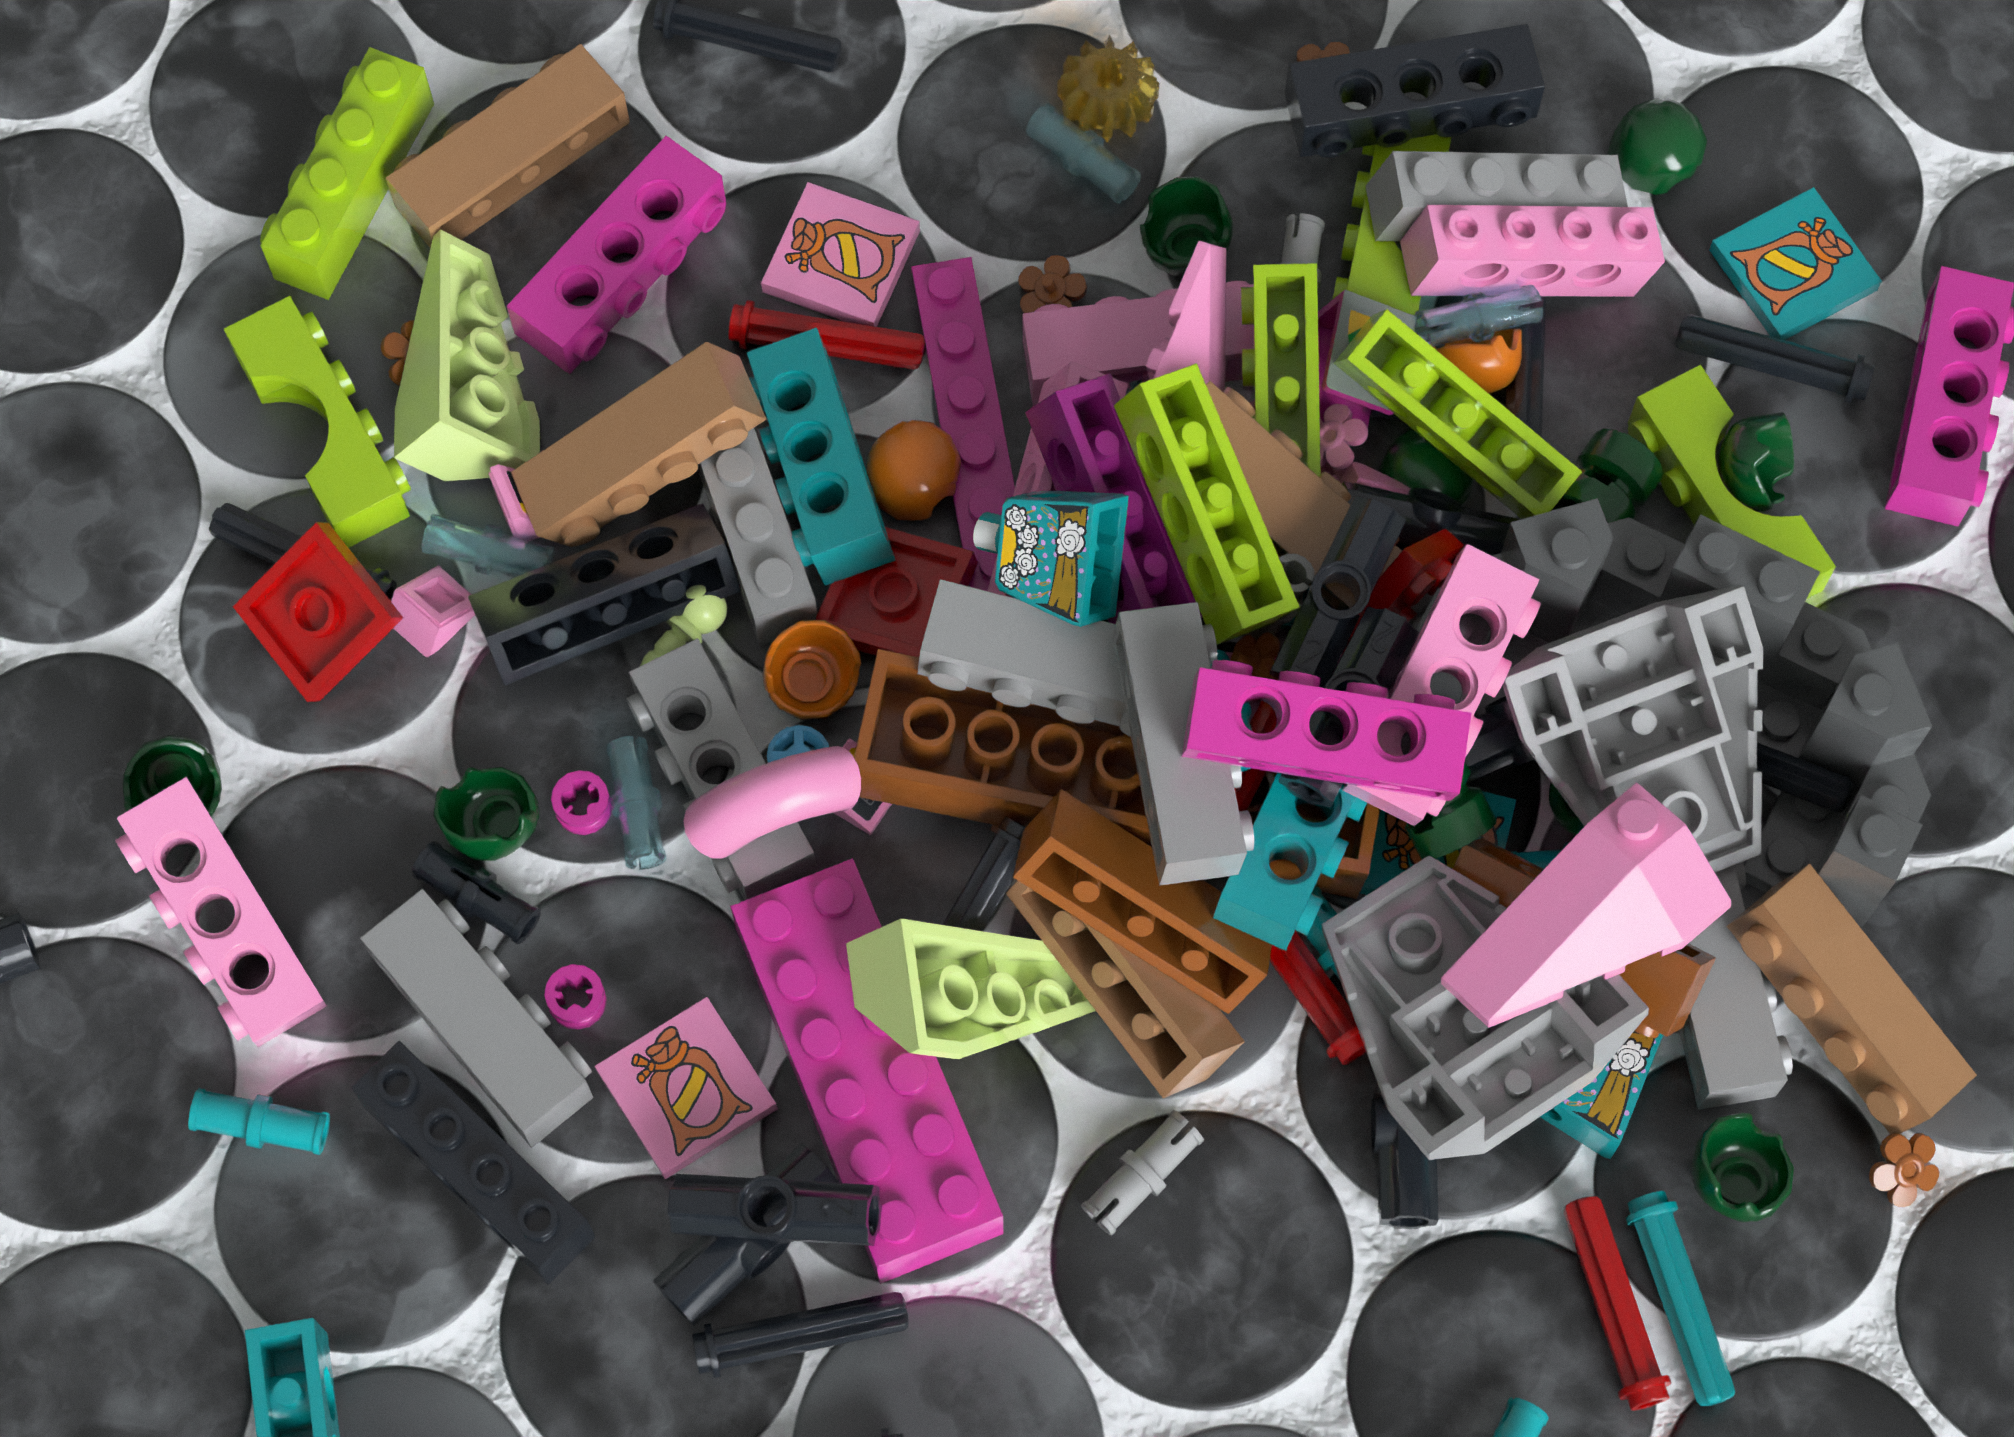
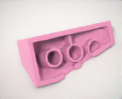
(1198, 320)
(1606, 900)

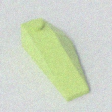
(459, 380)
(958, 987)

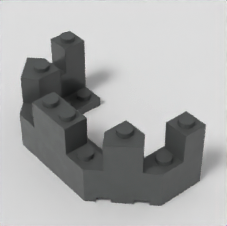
(1817, 691)

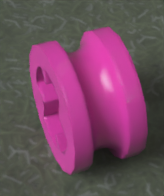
(566, 792)
(576, 977)

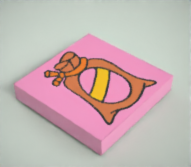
(840, 256)
(686, 1087)

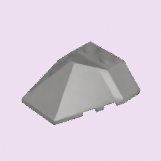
(1654, 704)
(1436, 1062)

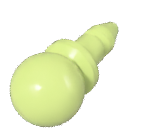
(699, 617)

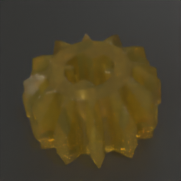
(1108, 88)

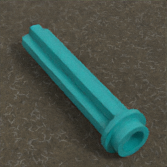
(1681, 1297)

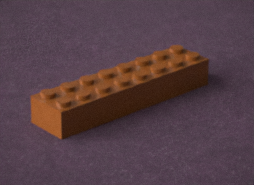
(997, 760)

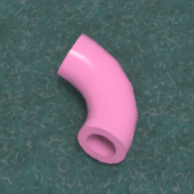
(772, 798)

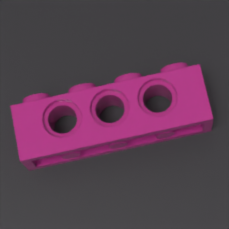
(663, 181)
(1921, 478)
(1219, 734)

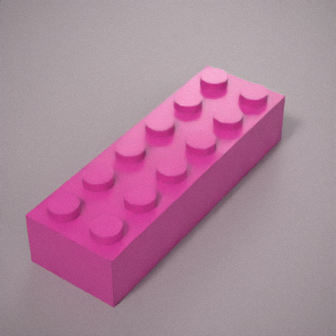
(873, 1102)

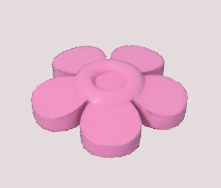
(1337, 434)

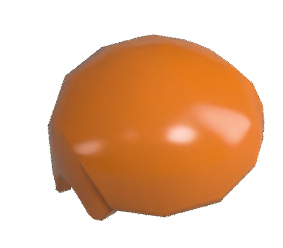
(1488, 362)
(913, 469)
(811, 669)

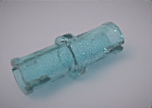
(1083, 153)
(1479, 316)
(484, 548)
(636, 803)

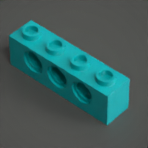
(854, 533)
(1273, 906)
(292, 1380)

